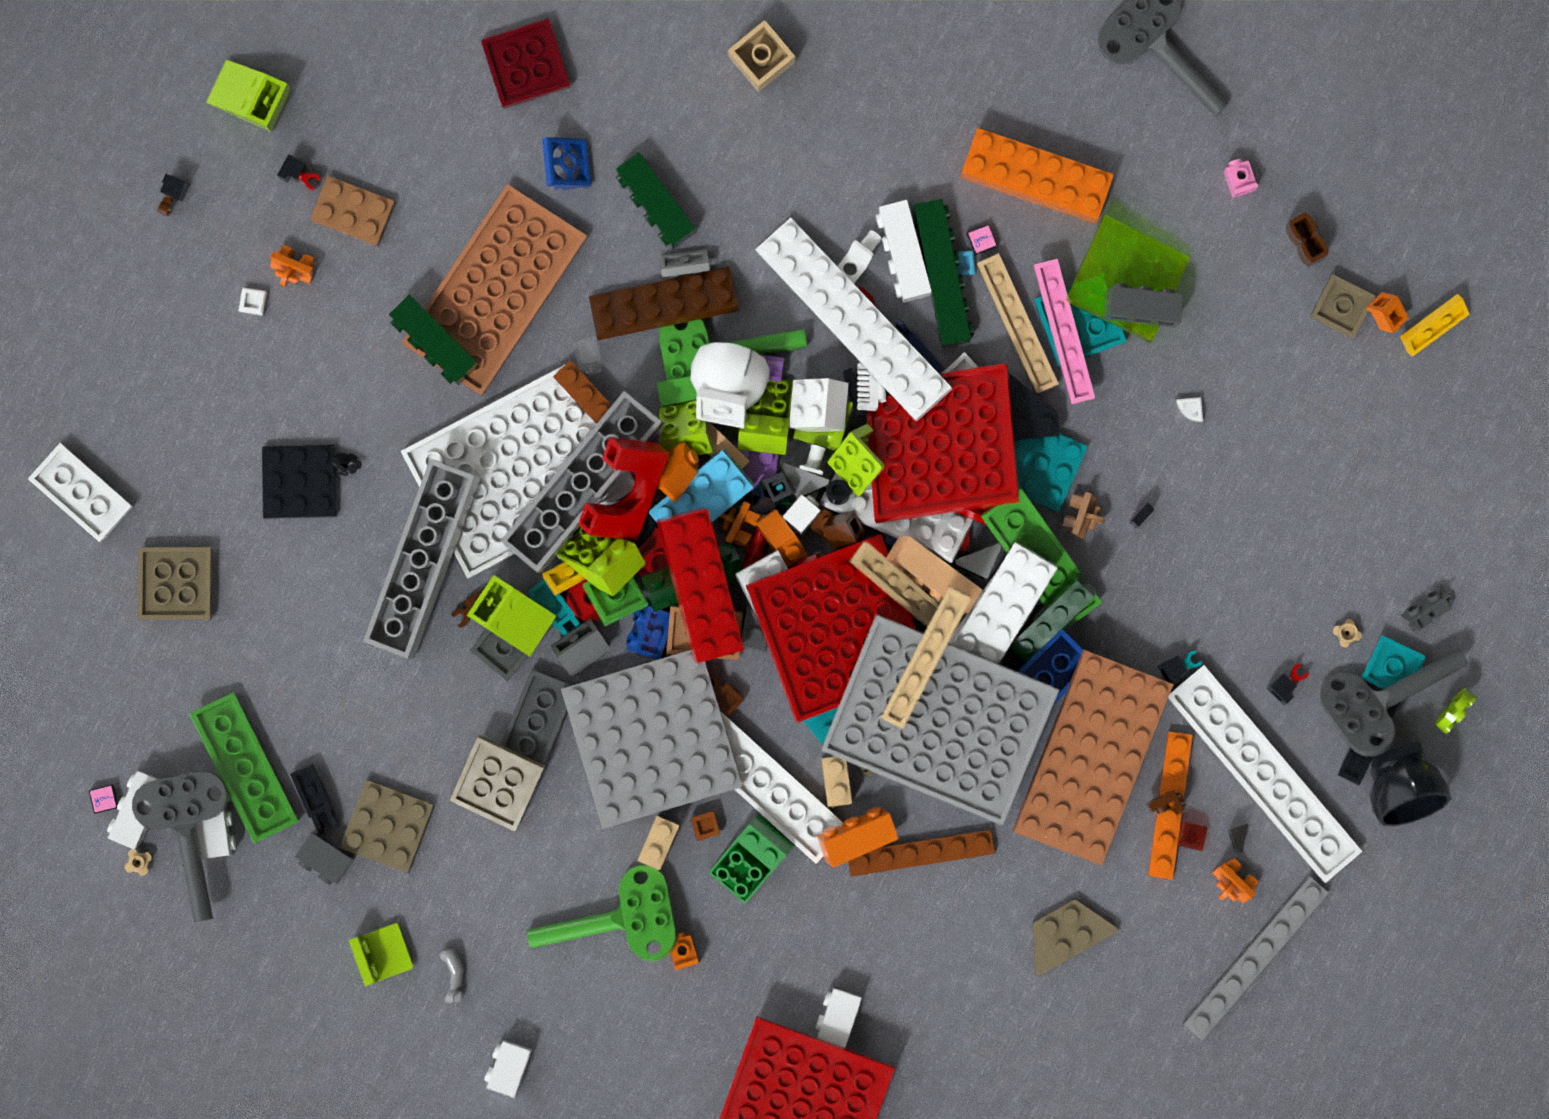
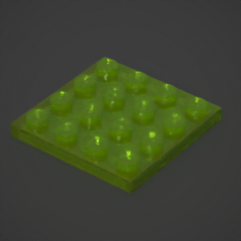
(1128, 258)

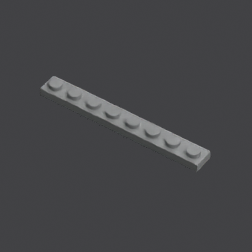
(1255, 958)

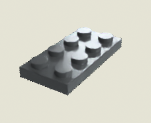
(536, 717)

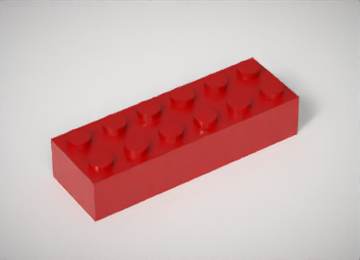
(700, 584)

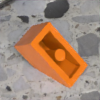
(679, 471)
(781, 537)

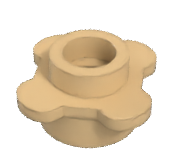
(1354, 634)
(144, 859)

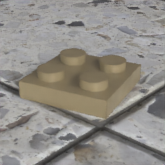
(1342, 306)

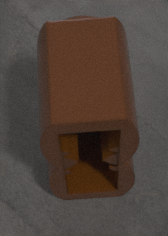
(1304, 235)

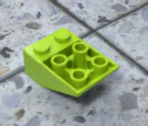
(249, 95)
(768, 420)
(602, 560)
(511, 615)

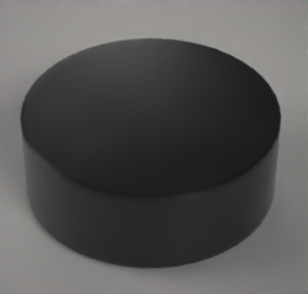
(838, 492)

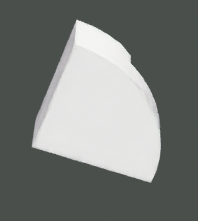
(1191, 408)

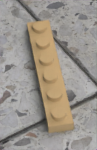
(1017, 324)
(895, 584)
(926, 657)

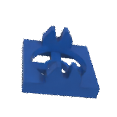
(580, 147)

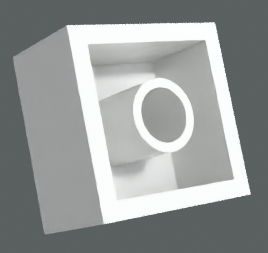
(818, 405)

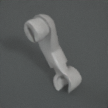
(456, 969)

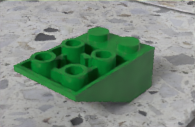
(751, 858)

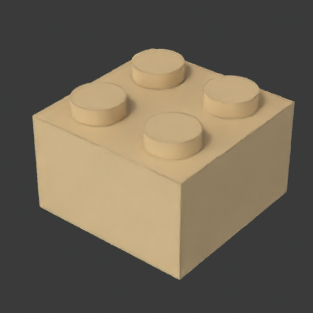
(761, 56)

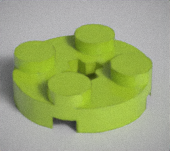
(1455, 710)

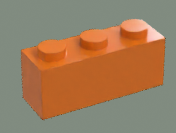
(857, 836)

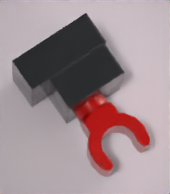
(295, 170)
(1284, 685)

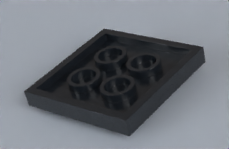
(298, 481)

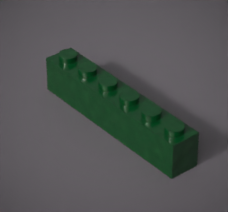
(942, 273)

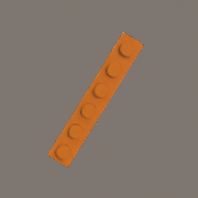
(1168, 822)

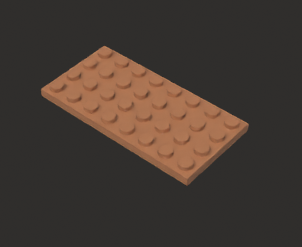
(502, 282)
(1092, 757)

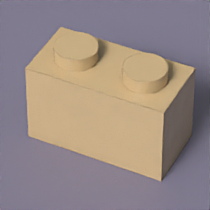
(836, 781)
(658, 843)

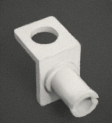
(860, 255)
(813, 463)

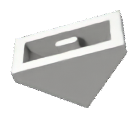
(803, 481)
(980, 562)

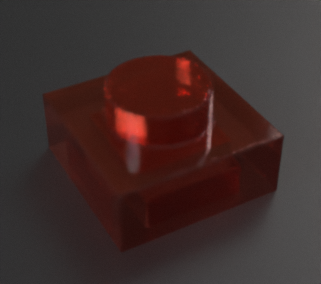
(1192, 836)

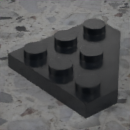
(1031, 414)

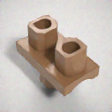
(1087, 516)

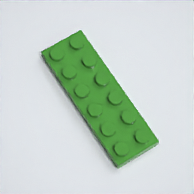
(1025, 525)
(243, 768)

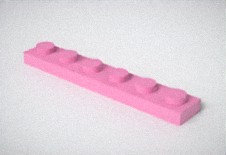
(1064, 332)

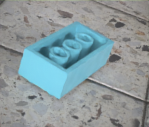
(715, 487)

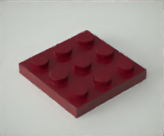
(525, 63)

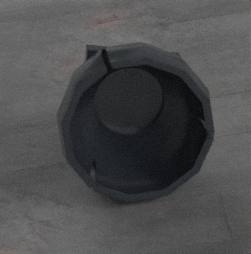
(1406, 786)

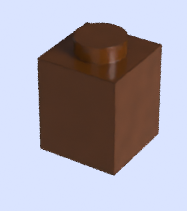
(842, 529)

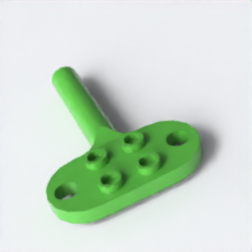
(681, 346)
(643, 914)

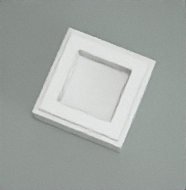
(252, 301)

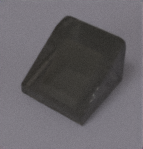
(1237, 837)

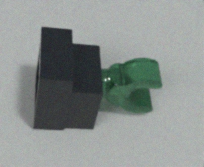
(762, 503)

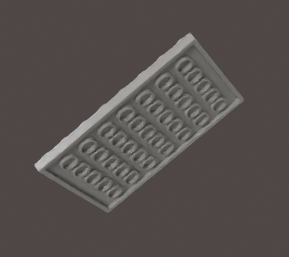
(965, 734)

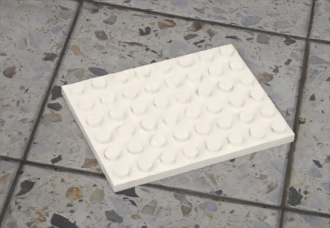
(516, 452)

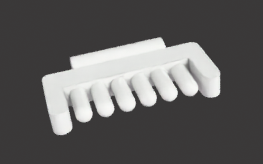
(876, 391)

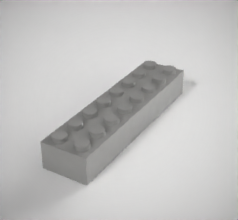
(581, 480)
(421, 559)

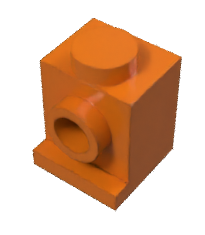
(1388, 312)
(690, 958)

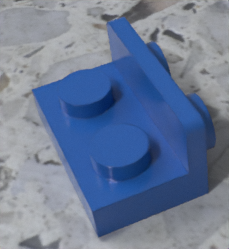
(648, 633)

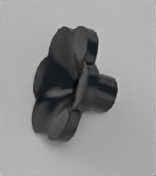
(346, 463)

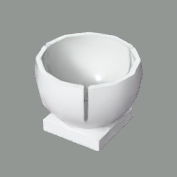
(721, 383)

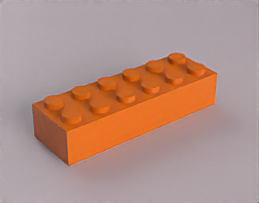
(1036, 176)

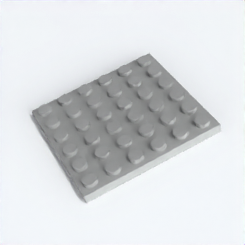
(651, 738)

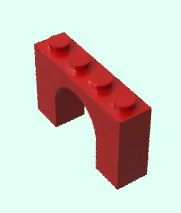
(627, 517)

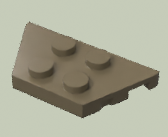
(1066, 934)

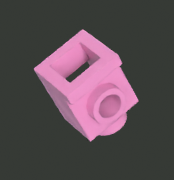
(1240, 186)

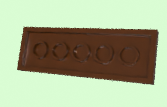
(663, 303)

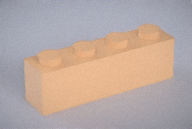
(930, 571)

